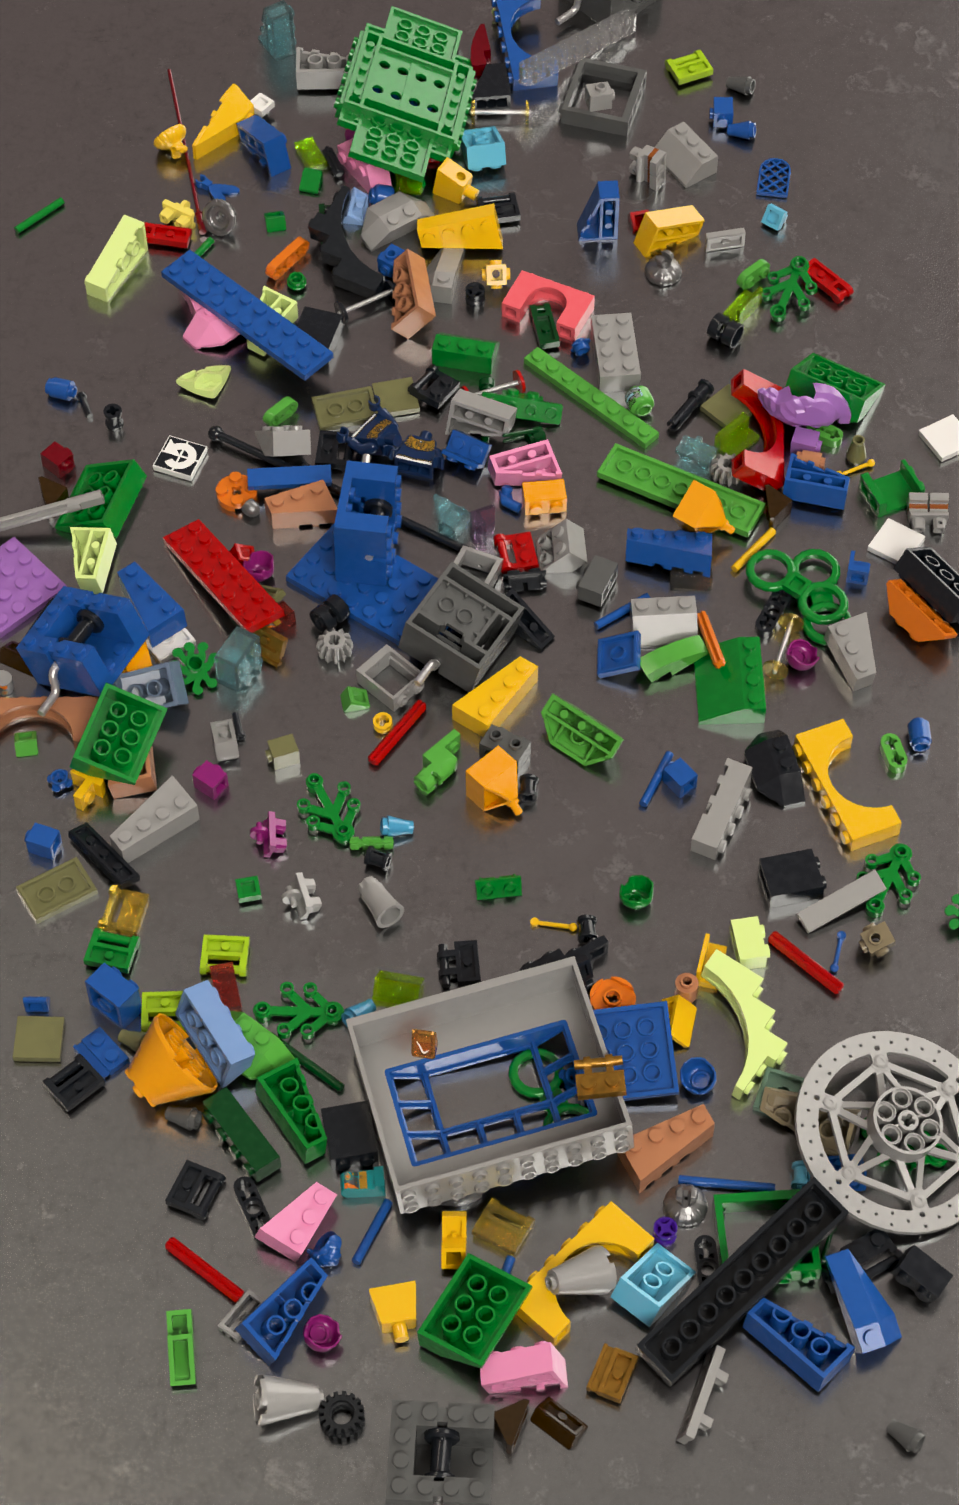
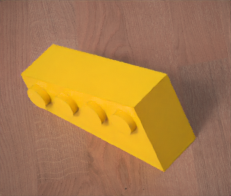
(462, 229)
(495, 697)

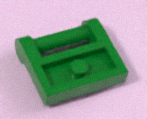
(112, 955)

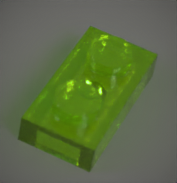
(310, 154)

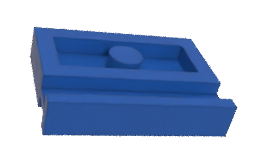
(102, 1053)

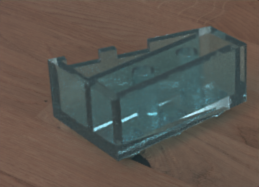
(278, 30)

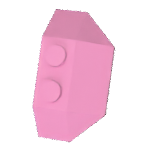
(208, 331)

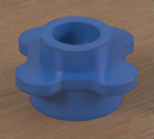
(580, 346)
(58, 775)
(565, 1076)

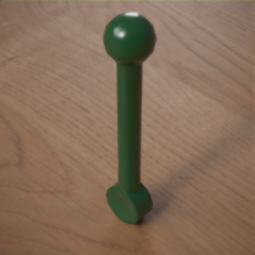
(826, 1248)

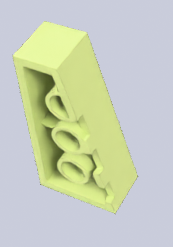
(117, 259)

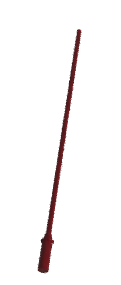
(198, 215)

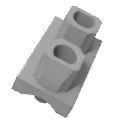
(298, 896)

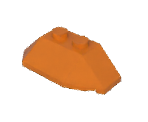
(915, 614)

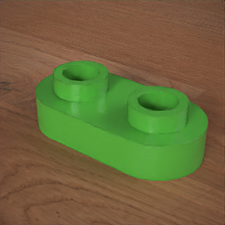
(753, 274)

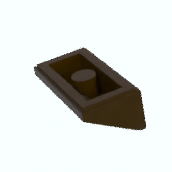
(12, 658)
(558, 1422)

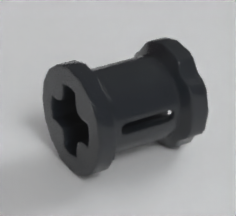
(113, 414)
(528, 788)
(378, 858)
(586, 928)

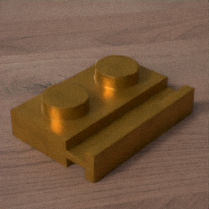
(272, 645)
(612, 1373)

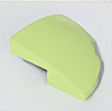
(205, 382)

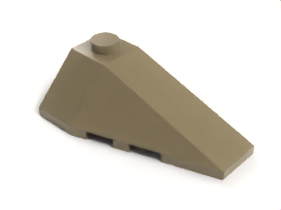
(781, 1104)

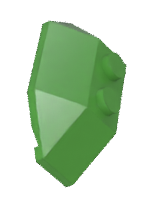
(578, 732)
(268, 1048)

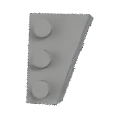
(479, 415)
(853, 650)

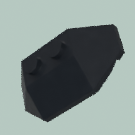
(775, 768)

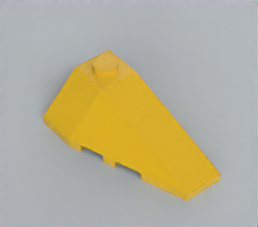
(223, 122)

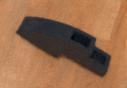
(593, 949)

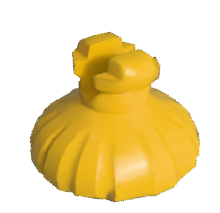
(171, 140)

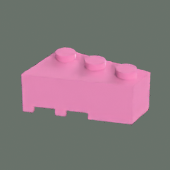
(524, 465)
(524, 1367)

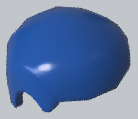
(698, 1076)

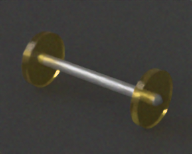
(526, 112)
(790, 623)

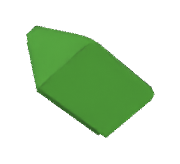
(354, 699)
(26, 743)

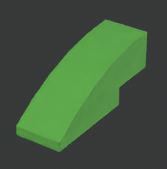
(673, 657)
(181, 1347)

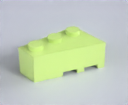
(281, 304)
(92, 556)

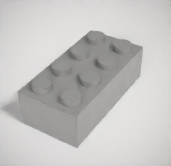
(615, 352)

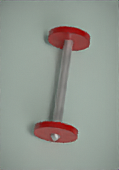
(518, 382)

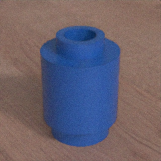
(61, 388)
(919, 734)

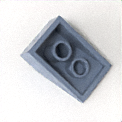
(156, 683)

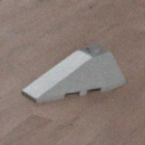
(444, 274)

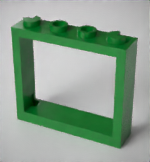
(756, 1202)

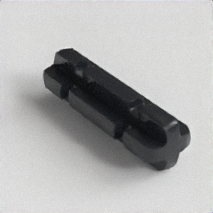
(333, 161)

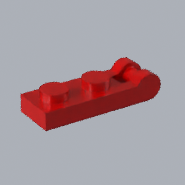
(168, 235)
(829, 281)

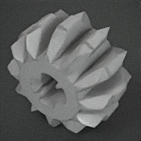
(722, 470)
(334, 646)

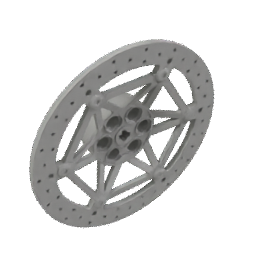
(896, 1115)

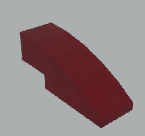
(480, 51)

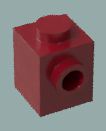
(58, 459)

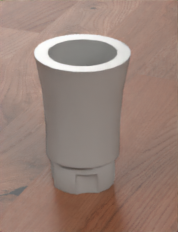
(380, 902)

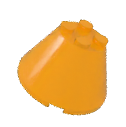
(168, 1066)

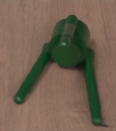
(531, 435)

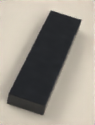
(104, 856)

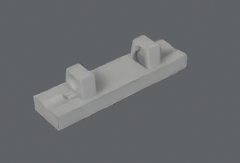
(694, 1415)

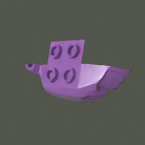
(797, 411)

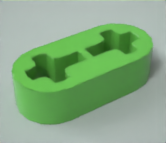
(280, 411)
(827, 433)
(888, 754)

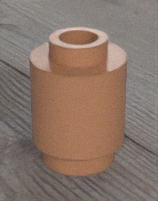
(816, 457)
(687, 986)

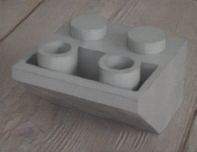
(284, 440)
(561, 548)

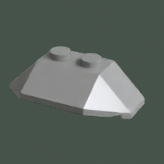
(392, 219)

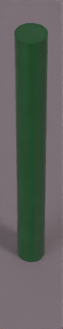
(314, 1068)

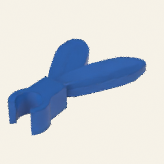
(216, 190)

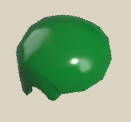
(637, 892)

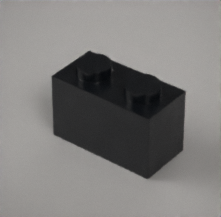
(921, 1274)

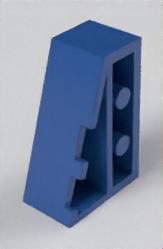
(266, 143)
(601, 213)
(814, 485)

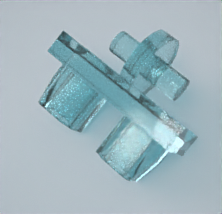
(696, 450)

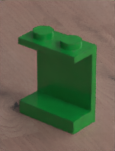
(890, 491)

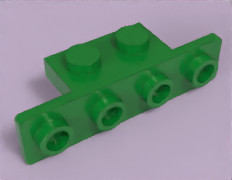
(529, 405)

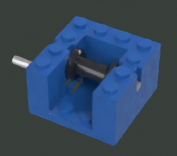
(367, 522)
(82, 642)

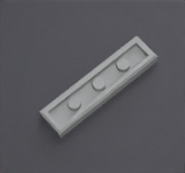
(841, 901)

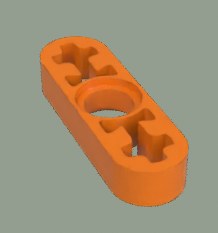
(287, 258)

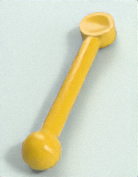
(870, 463)
(534, 922)

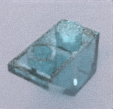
(450, 518)

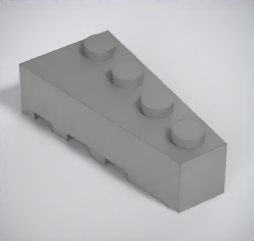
(319, 70)
(723, 810)
(155, 821)

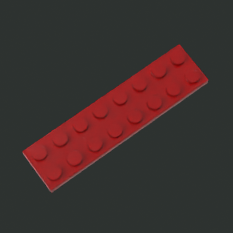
(223, 576)

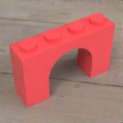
(533, 288)

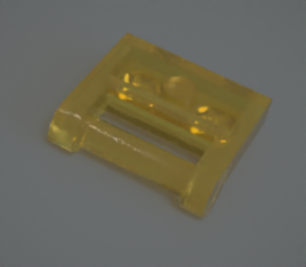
(131, 913)
(500, 1232)

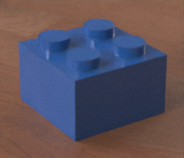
(114, 995)

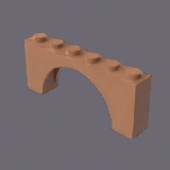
(68, 711)

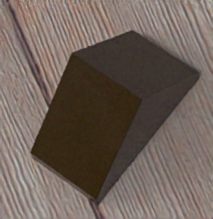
(52, 492)
(777, 506)
(510, 1423)

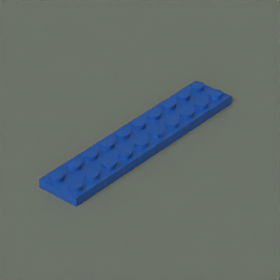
(247, 315)

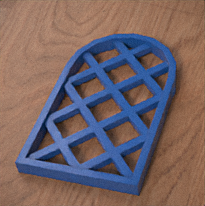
(761, 173)

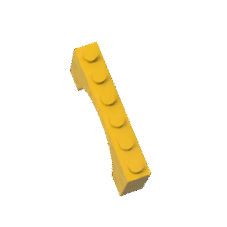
(857, 824)
(608, 1229)

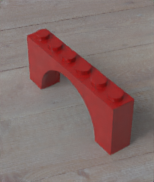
(766, 466)

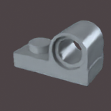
(224, 740)

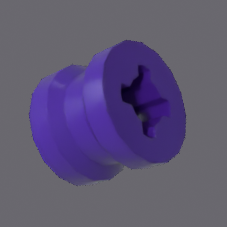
(663, 1226)

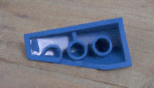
(864, 1309)

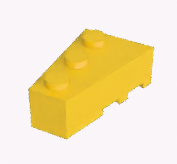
(666, 227)

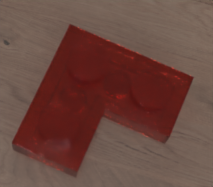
(226, 985)

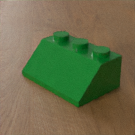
(464, 353)

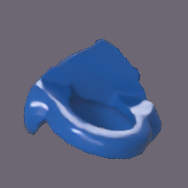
(329, 1253)

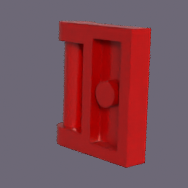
(522, 549)

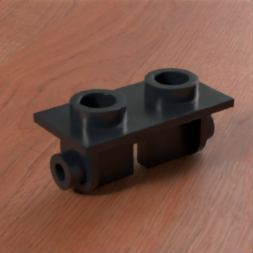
(532, 578)

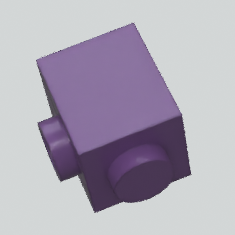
(805, 440)

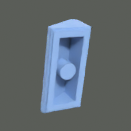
(357, 207)

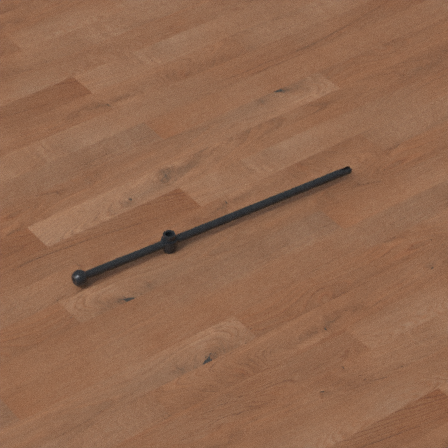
(216, 434)

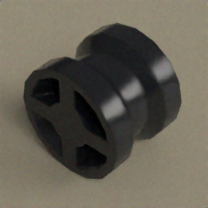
(475, 294)

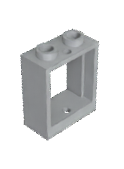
(475, 558)
(376, 664)

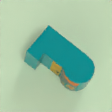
(363, 1183)

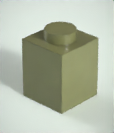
(282, 752)

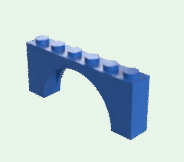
(506, 15)

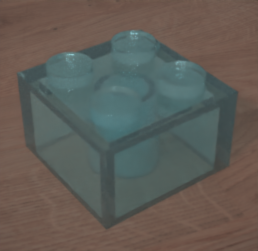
(238, 659)

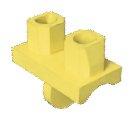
(179, 213)

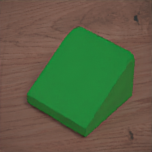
(311, 180)
(275, 221)

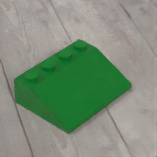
(855, 387)
(120, 486)
(734, 691)
(118, 736)
(473, 1312)

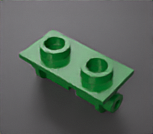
(498, 887)

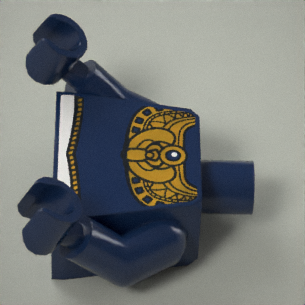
(374, 433)
(416, 455)

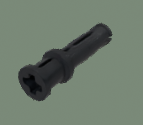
(695, 399)

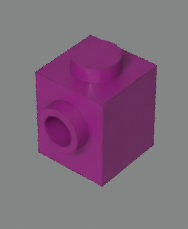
(210, 779)

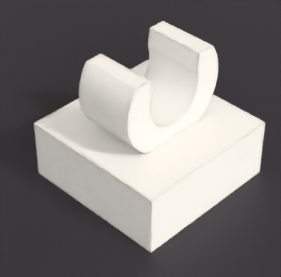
(262, 104)

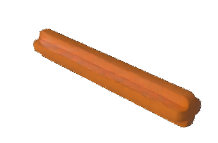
(710, 640)

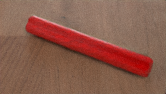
(397, 732)
(805, 962)
(204, 1269)

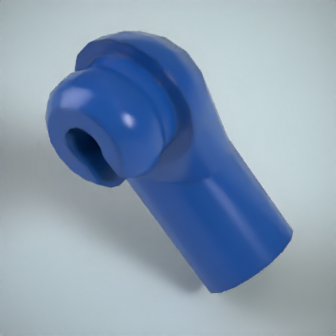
(507, 500)

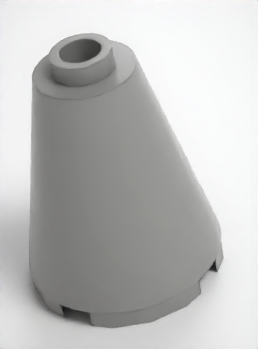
(583, 1274)
(283, 1399)

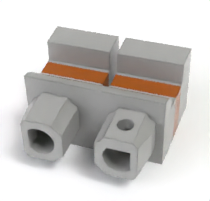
(648, 165)
(927, 511)

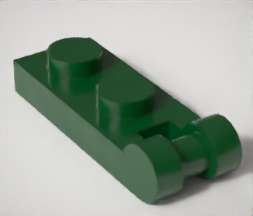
(544, 326)

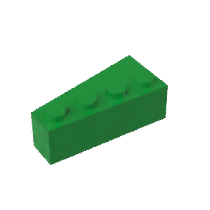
(293, 1109)

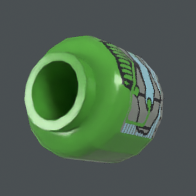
(639, 400)

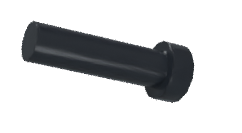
(81, 396)
(240, 734)

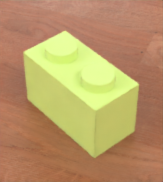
(748, 942)

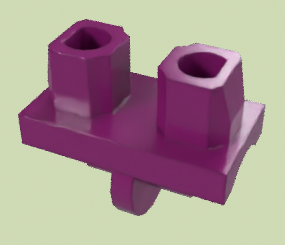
(266, 832)

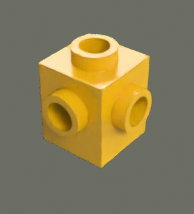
(496, 283)

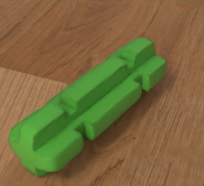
(376, 841)

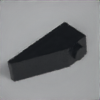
(530, 625)

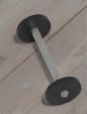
(340, 309)

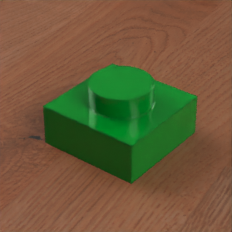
(248, 889)

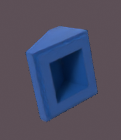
(36, 1003)

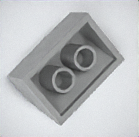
(687, 155)
(663, 619)

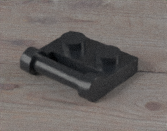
(506, 207)
(438, 391)
(328, 451)
(78, 1086)
(188, 1186)
(872, 1247)

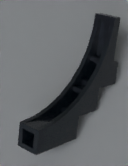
(348, 269)

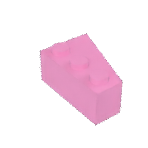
(363, 172)
(296, 1224)

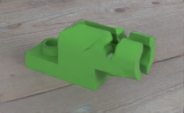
(438, 763)

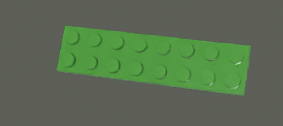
(670, 484)

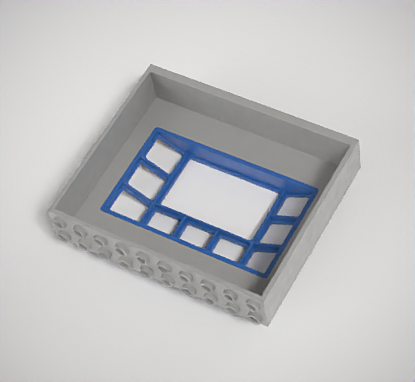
(471, 1028)

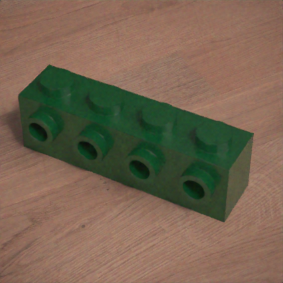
(241, 1134)

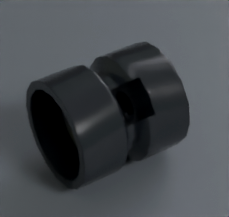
(728, 331)
(330, 613)

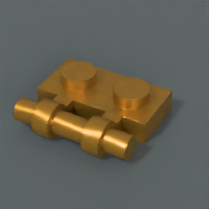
(600, 1084)

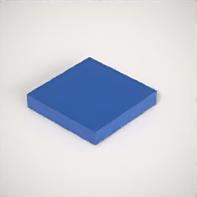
(619, 654)

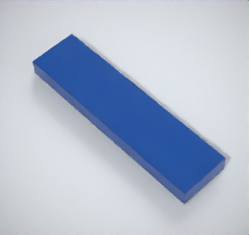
(287, 476)

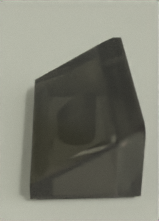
(689, 582)

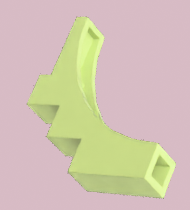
(742, 991)

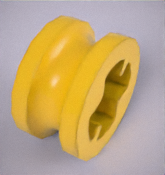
(377, 720)

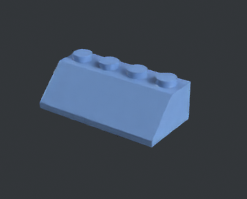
(214, 1032)

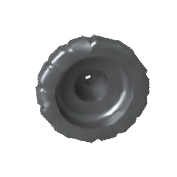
(219, 217)
(663, 269)
(688, 1211)

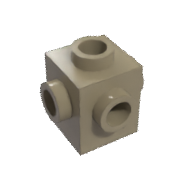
(880, 932)

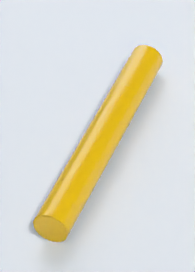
(753, 549)

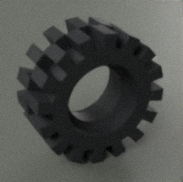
(341, 1430)

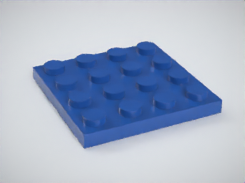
(646, 1046)

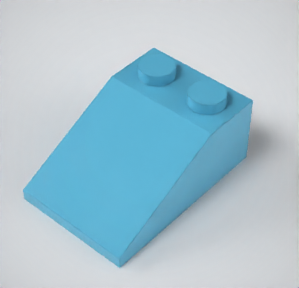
(483, 148)
(652, 1284)

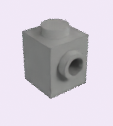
(599, 96)

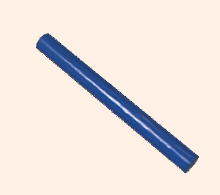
(726, 1183)

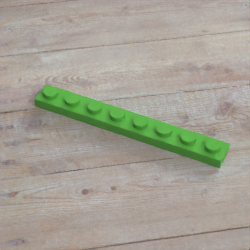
(591, 397)

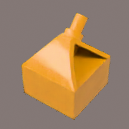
(701, 511)
(494, 781)

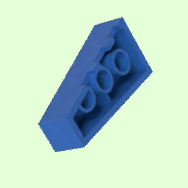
(670, 549)
(153, 604)
(277, 1316)
(798, 1344)

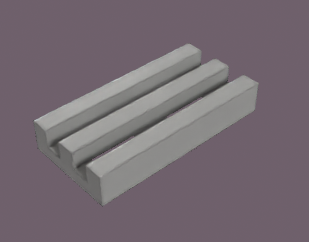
(725, 239)
(222, 1326)

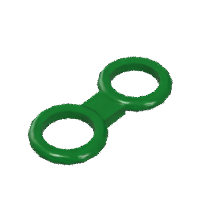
(797, 586)
(820, 600)
(530, 1092)

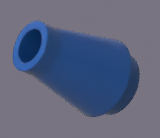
(742, 130)

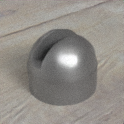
(251, 508)

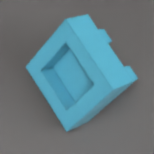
(774, 217)

